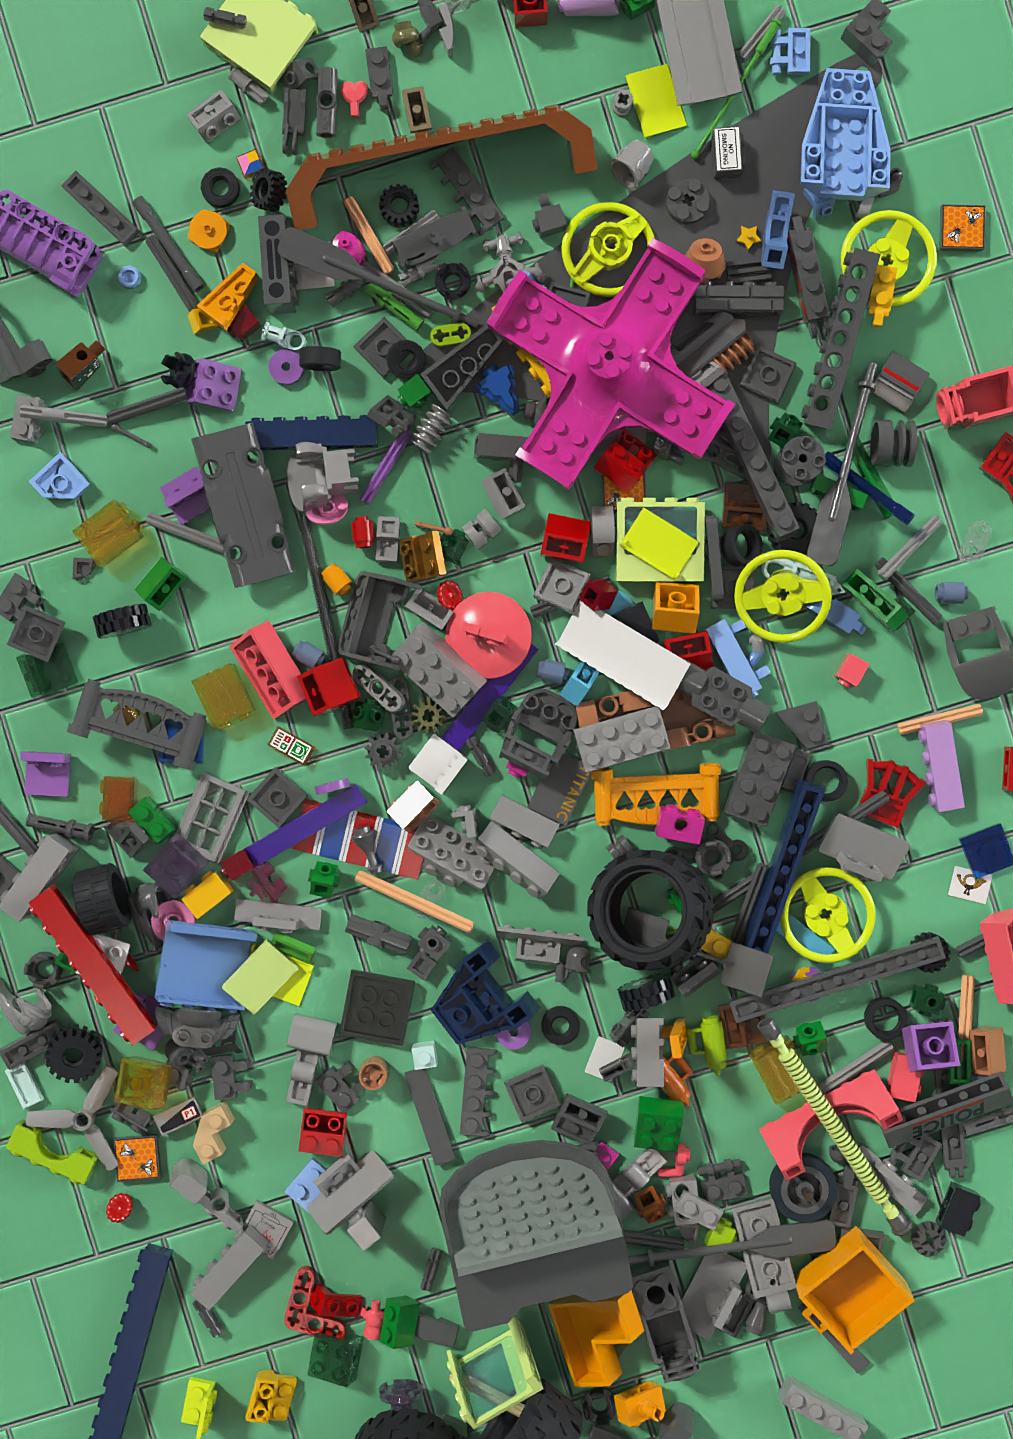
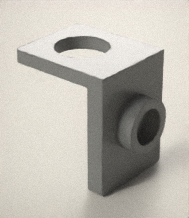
(297, 73)

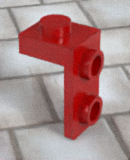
(334, 1304)

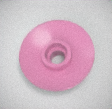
(330, 513)
(166, 911)

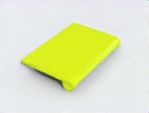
(655, 100)
(659, 543)
(295, 986)

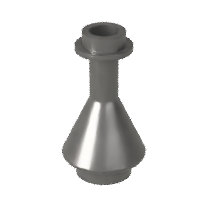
(364, 839)

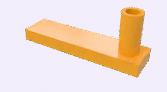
(677, 1035)

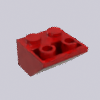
(625, 461)
(565, 538)
(693, 648)
(328, 687)
(323, 1132)

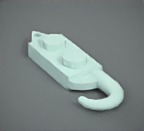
(803, 572)

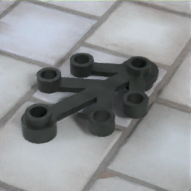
(712, 854)

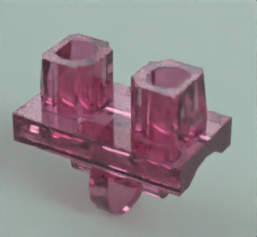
(272, 890)

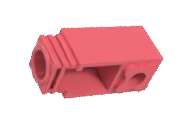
(977, 399)

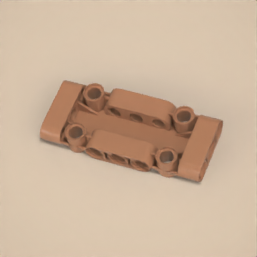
(678, 717)

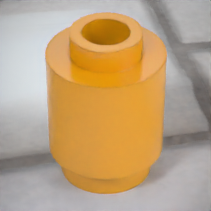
(337, 580)

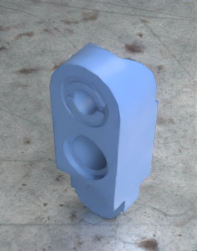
(839, 616)

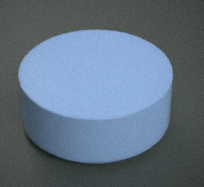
(129, 277)

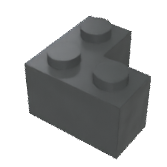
(864, 33)

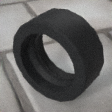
(320, 358)
(729, 544)
(843, 778)
(902, 1018)

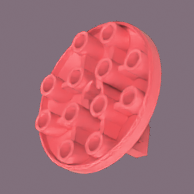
(490, 633)

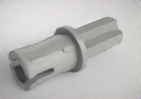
(248, 86)

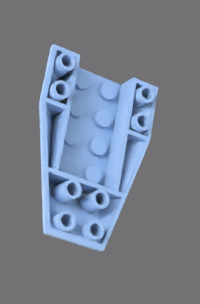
(846, 140)

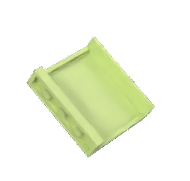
(268, 42)

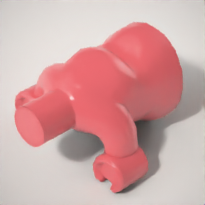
(374, 1320)

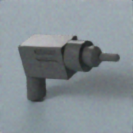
(431, 18)
(665, 451)

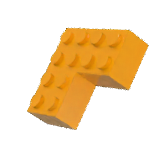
(589, 1332)

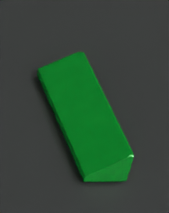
(868, 472)

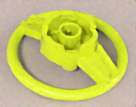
(894, 248)
(598, 255)
(768, 596)
(834, 925)

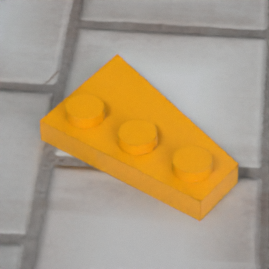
(229, 296)

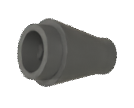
(757, 1319)

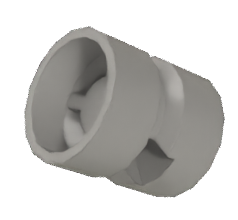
(487, 523)

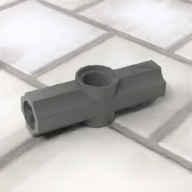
(327, 114)
(378, 934)

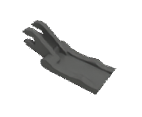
(293, 117)

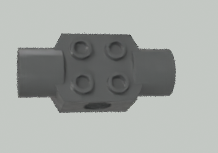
(723, 697)

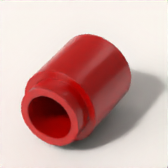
(363, 532)

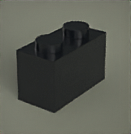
(958, 1209)

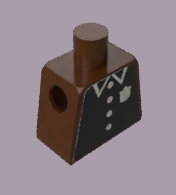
(80, 364)

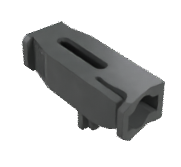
(433, 238)
(501, 448)

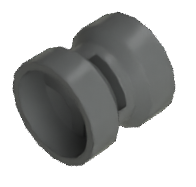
(620, 847)

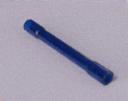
(895, 508)

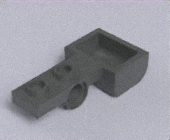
(676, 1422)

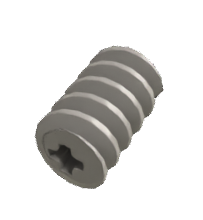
(431, 429)

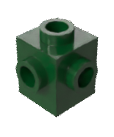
(785, 429)
(368, 715)
(927, 1000)

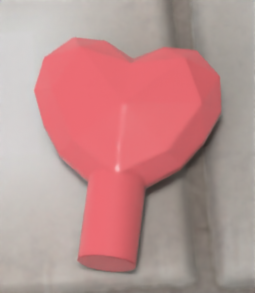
(354, 95)

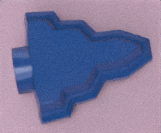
(500, 387)

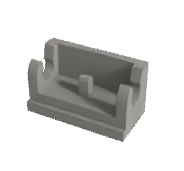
(429, 609)

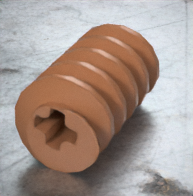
(734, 351)

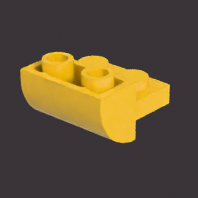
(270, 1397)

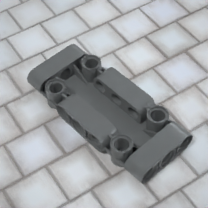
(243, 505)

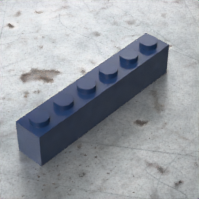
(331, 433)

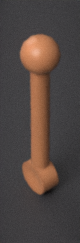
(448, 531)

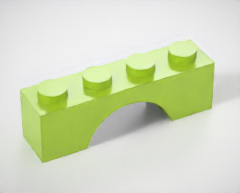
(29, 1143)

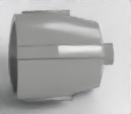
(632, 160)

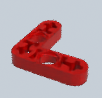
(304, 1316)

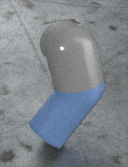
(758, 647)

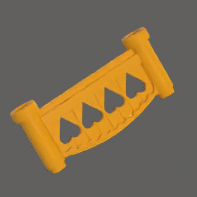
(609, 790)

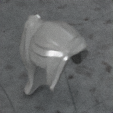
(22, 1014)

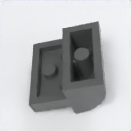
(578, 1119)

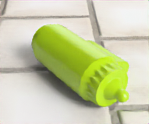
(712, 1042)

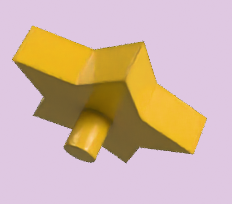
(748, 237)

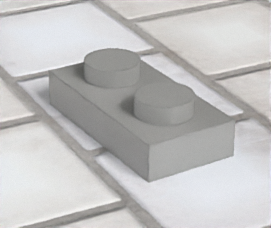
(698, 1210)

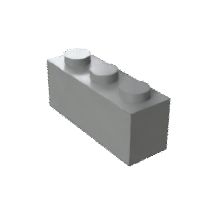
(524, 822)
(366, 1225)

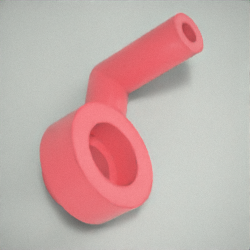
(680, 1159)

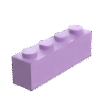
(941, 765)

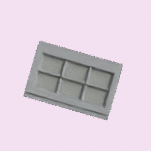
(212, 816)

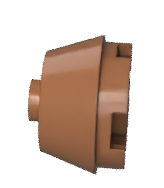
(709, 256)

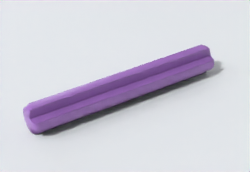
(385, 467)

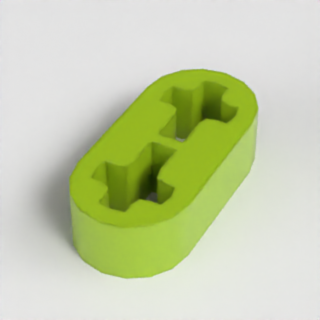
(449, 329)

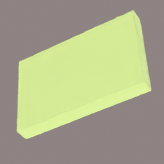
(260, 977)

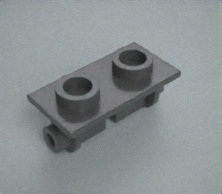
(621, 1030)
(138, 1121)

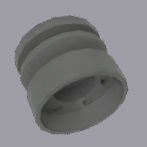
(896, 443)

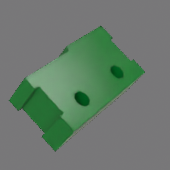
(822, 485)

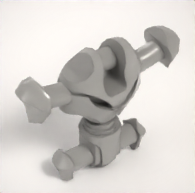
(507, 267)

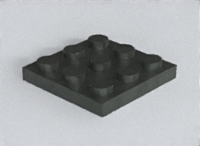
(377, 1007)

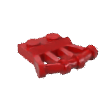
(1000, 463)
(892, 811)

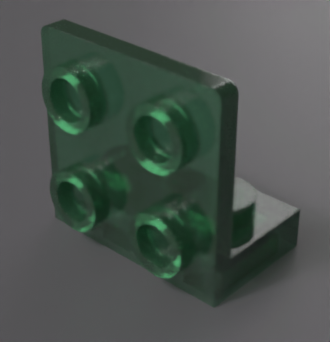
(47, 677)
(335, 1359)

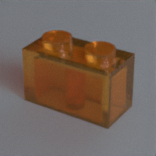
(117, 797)

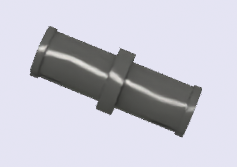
(345, 290)

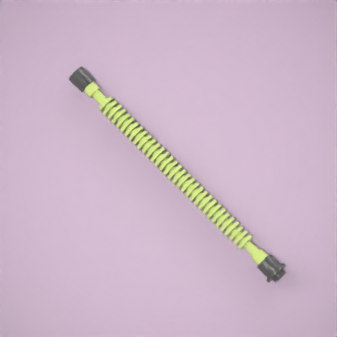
(835, 1127)

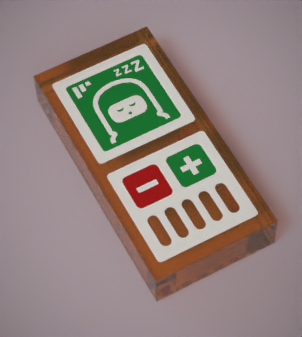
(291, 745)

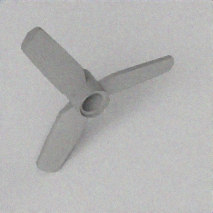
(65, 1118)

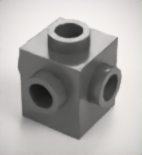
(434, 949)

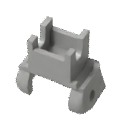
(316, 478)

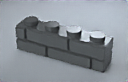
(739, 299)

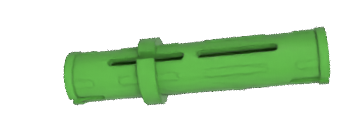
(387, 300)

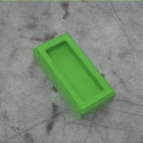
(293, 947)

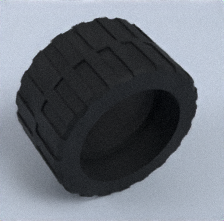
(101, 899)

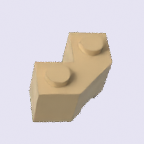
(207, 1140)

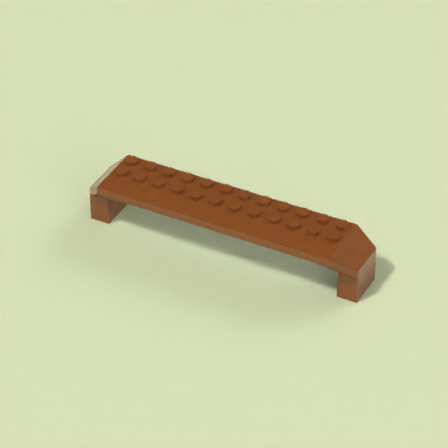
(576, 132)

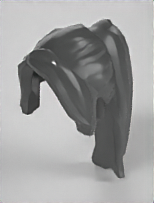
(144, 904)

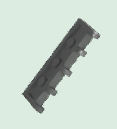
(469, 189)
(475, 1091)

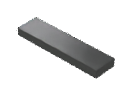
(100, 208)

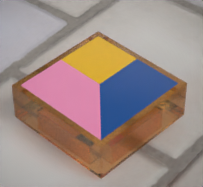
(249, 163)

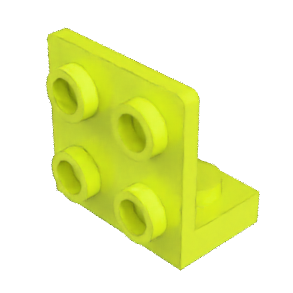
(199, 1404)

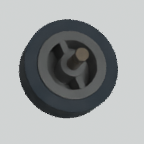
(807, 1194)

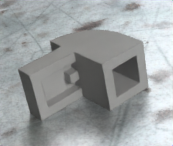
(602, 531)

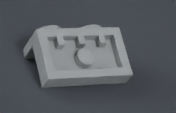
(213, 116)
(26, 428)
(470, 823)

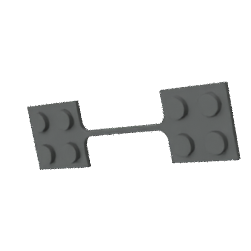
(742, 968)

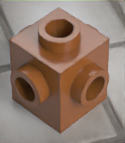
(650, 1204)

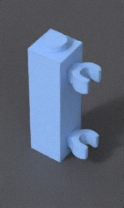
(731, 655)

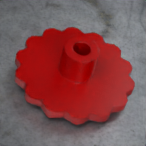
(449, 594)
(119, 1207)

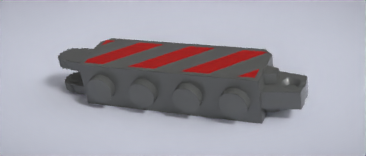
(807, 276)

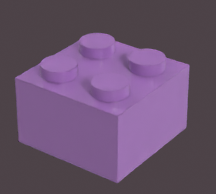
(930, 1047)

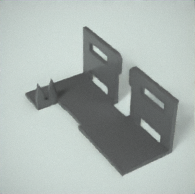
(224, 1048)

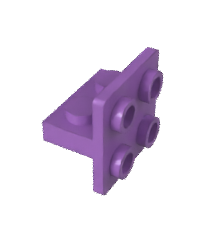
(186, 495)

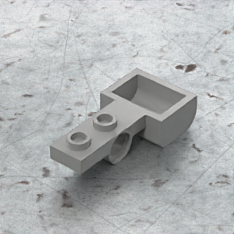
(311, 1038)
(636, 1176)
(191, 1182)

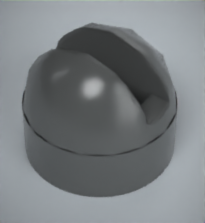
(836, 1154)

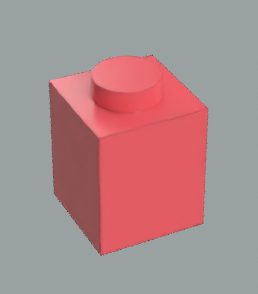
(851, 671)

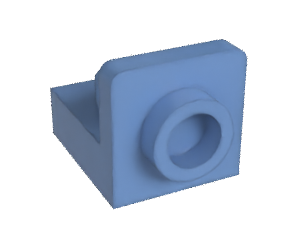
(822, 206)

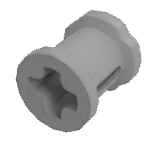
(624, 96)

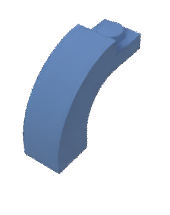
(776, 230)

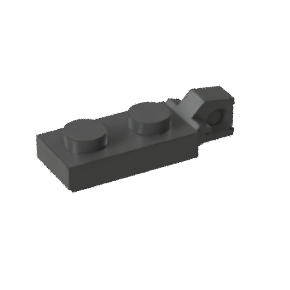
(379, 75)
(847, 1191)

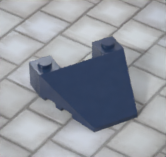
(475, 1001)

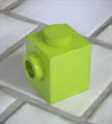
(723, 1233)

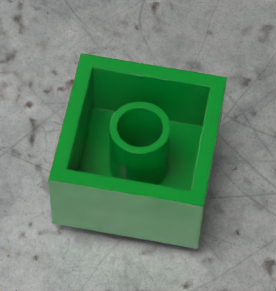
(658, 1124)

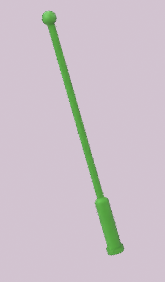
(776, 23)

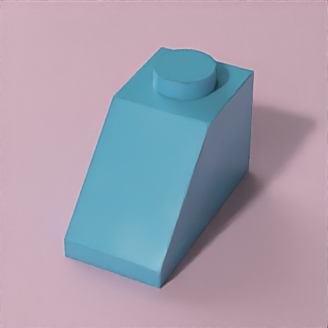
(579, 683)

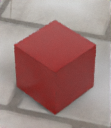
(530, 12)

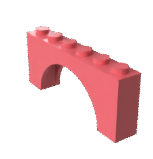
(860, 1096)

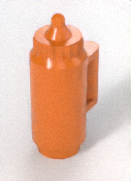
(674, 1084)

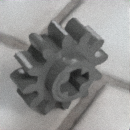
(390, 746)

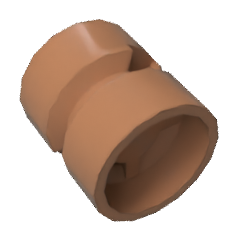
(373, 1073)

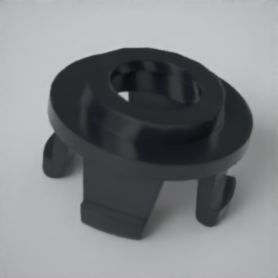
(445, 271)
(176, 364)
(602, 1417)

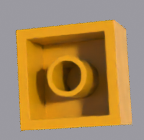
(675, 607)

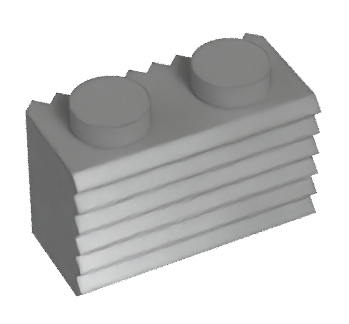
(503, 494)

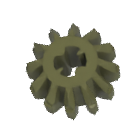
(421, 712)

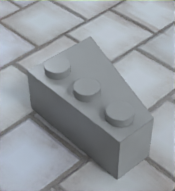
(648, 1052)

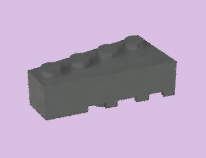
(456, 369)

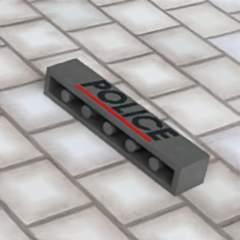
(949, 1109)

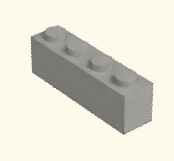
(515, 860)
(229, 1267)
(822, 1409)

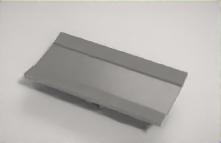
(699, 50)

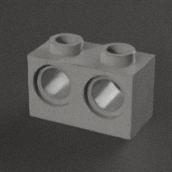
(691, 1184)

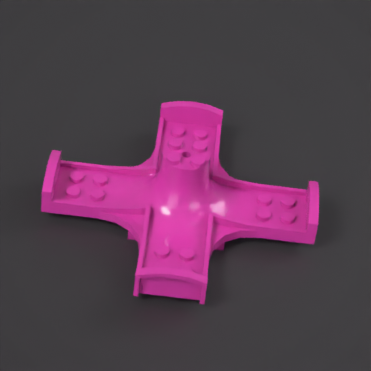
(610, 364)

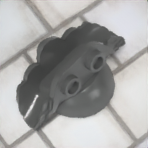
(195, 1027)

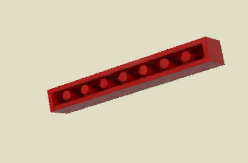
(92, 964)

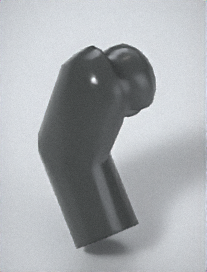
(895, 182)

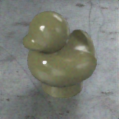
(407, 34)

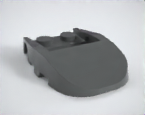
(986, 675)
(546, 716)

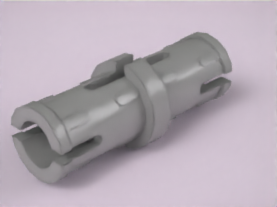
(419, 271)

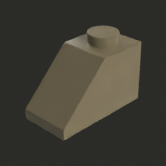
(364, 14)
(416, 109)

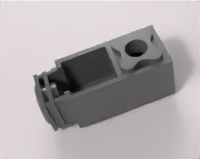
(664, 1320)

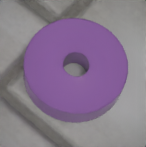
(276, 365)
(332, 786)
(515, 1041)

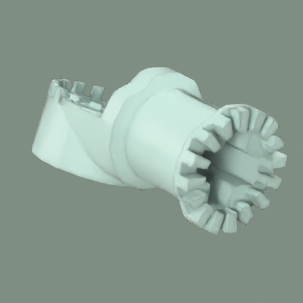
(282, 336)

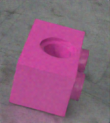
(689, 832)

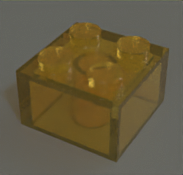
(143, 1082)

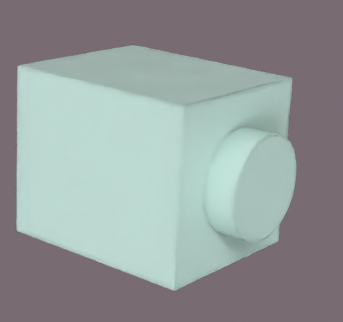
(424, 1055)

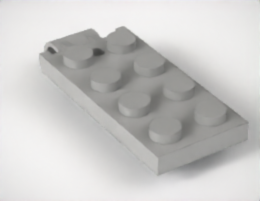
(761, 1268)

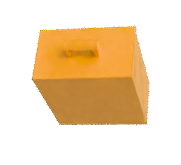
(852, 1290)

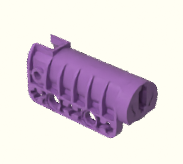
(46, 251)

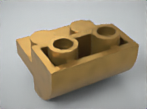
(422, 557)

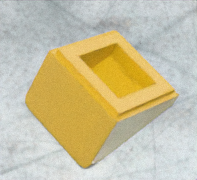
(200, 322)

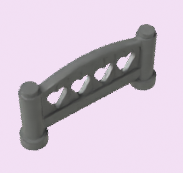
(91, 717)

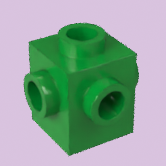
(323, 879)
(810, 1038)

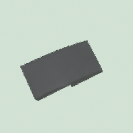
(436, 1330)

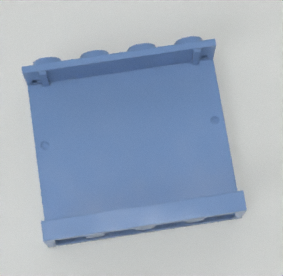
(198, 963)

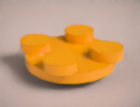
(208, 230)

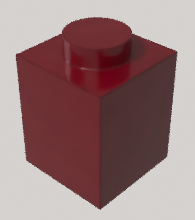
(243, 324)
(598, 595)
(237, 865)

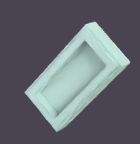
(24, 1085)

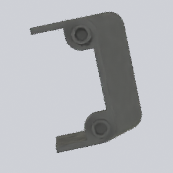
(370, 615)

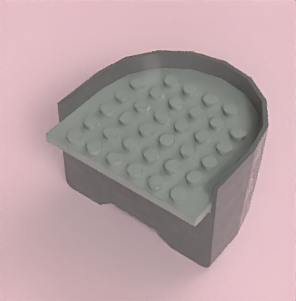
(532, 1230)

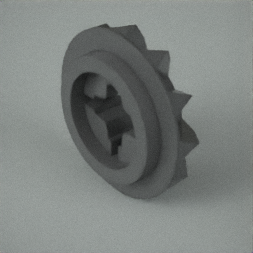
(918, 1237)

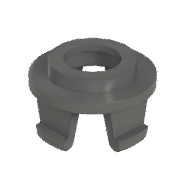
(720, 867)
(35, 977)

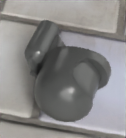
(576, 961)
(185, 1055)

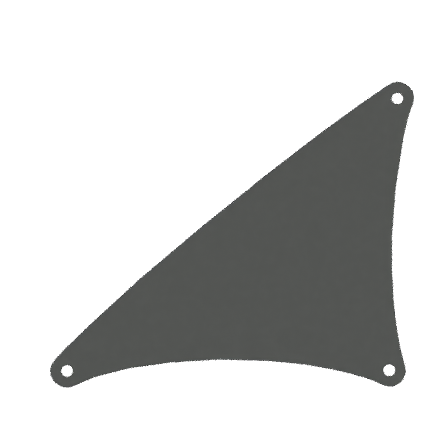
(772, 163)

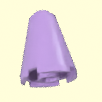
(589, 7)

